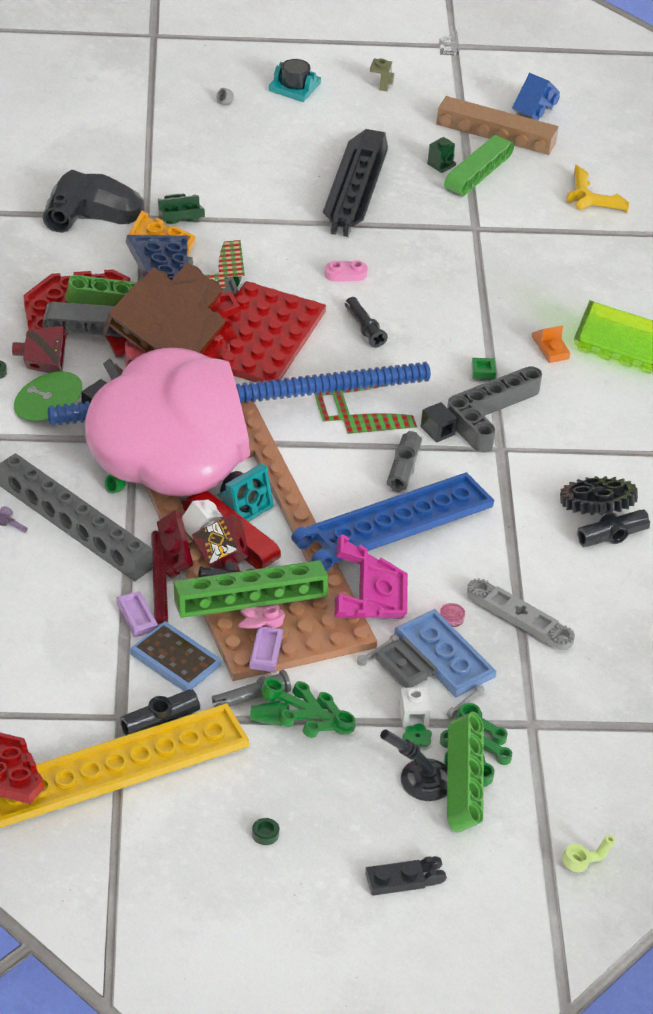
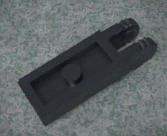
(405, 875)

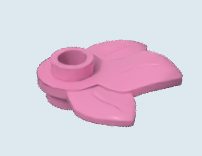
(265, 616)

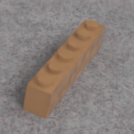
(489, 122)

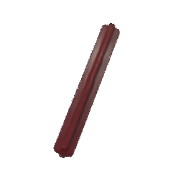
(159, 579)

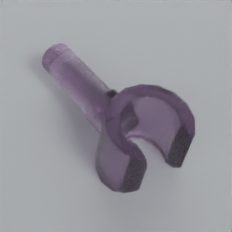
(6, 518)

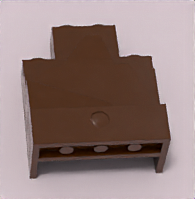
(168, 311)

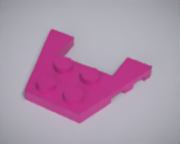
(381, 586)

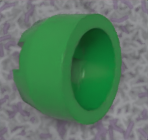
(113, 484)

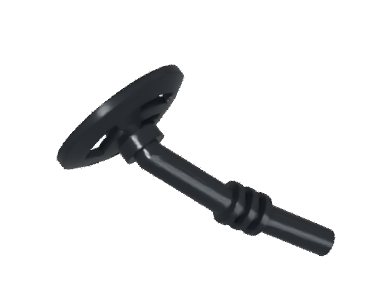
(426, 772)

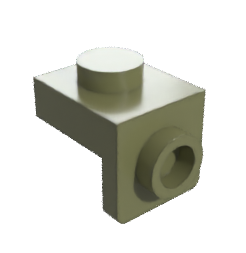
(385, 69)

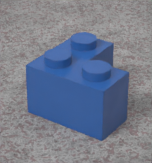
(535, 97)

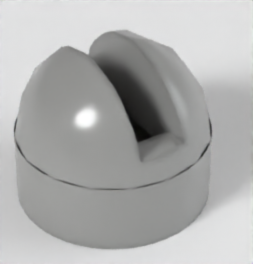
(225, 96)

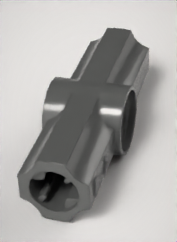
(404, 461)

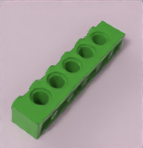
(250, 588)

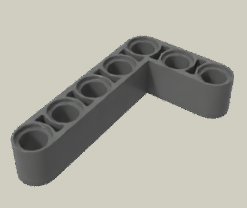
(476, 403)

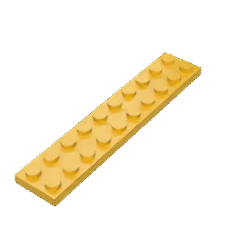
(130, 761)

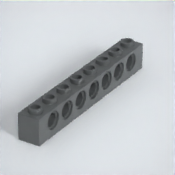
(76, 517)

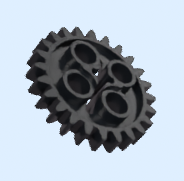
(598, 495)

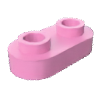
(346, 271)

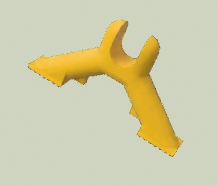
(588, 198)

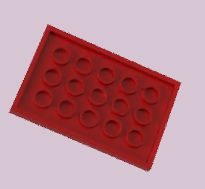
(266, 332)

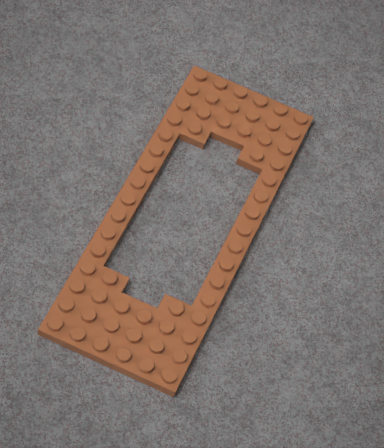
(309, 625)

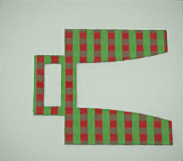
(363, 422)

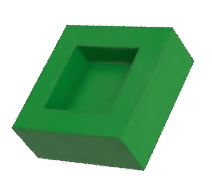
(483, 368)

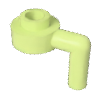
(578, 857)

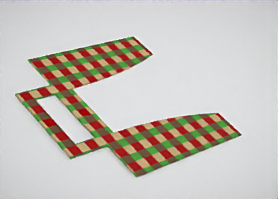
(229, 262)

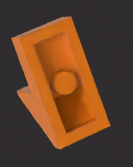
(551, 344)

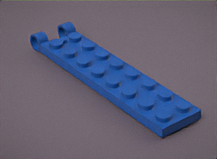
(396, 517)

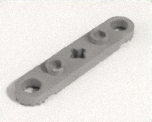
(533, 621)

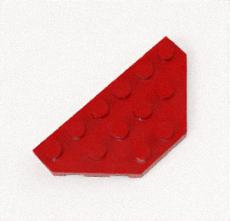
(54, 290)
(18, 770)

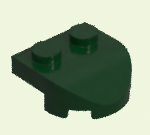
(179, 207)

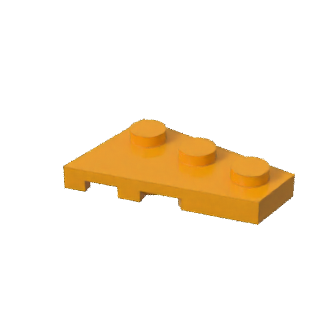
(149, 226)

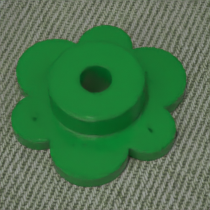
(418, 735)

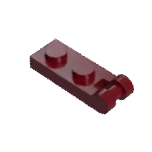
(174, 544)

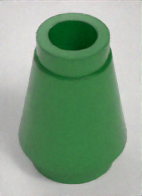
(268, 712)

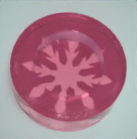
(453, 614)

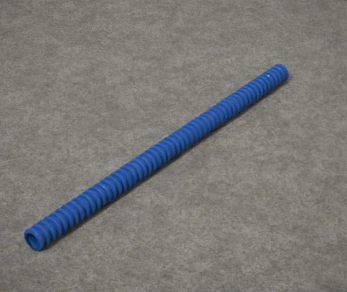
(289, 387)

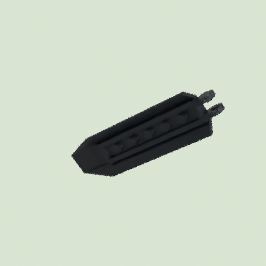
(356, 180)

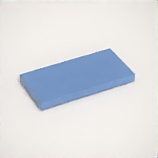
(456, 661)

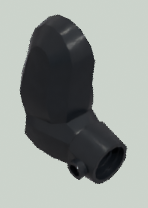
(91, 197)

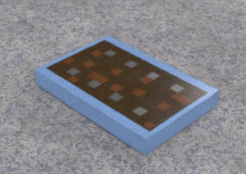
(175, 656)

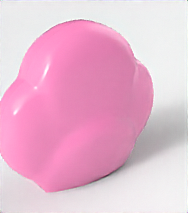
(169, 423)

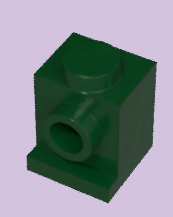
(441, 154)

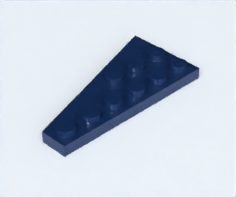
(159, 251)

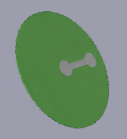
(47, 390)

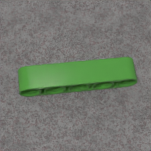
(479, 165)
(96, 290)
(465, 772)

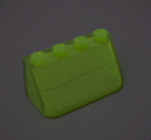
(616, 336)

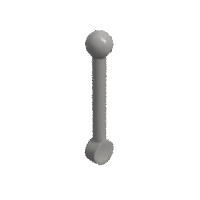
(362, 659)
(479, 690)

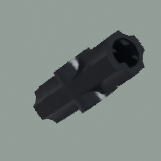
(613, 528)
(160, 711)

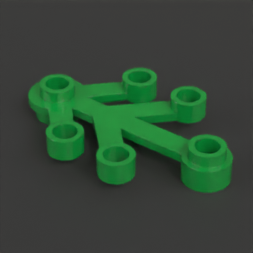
(335, 719)
(491, 745)

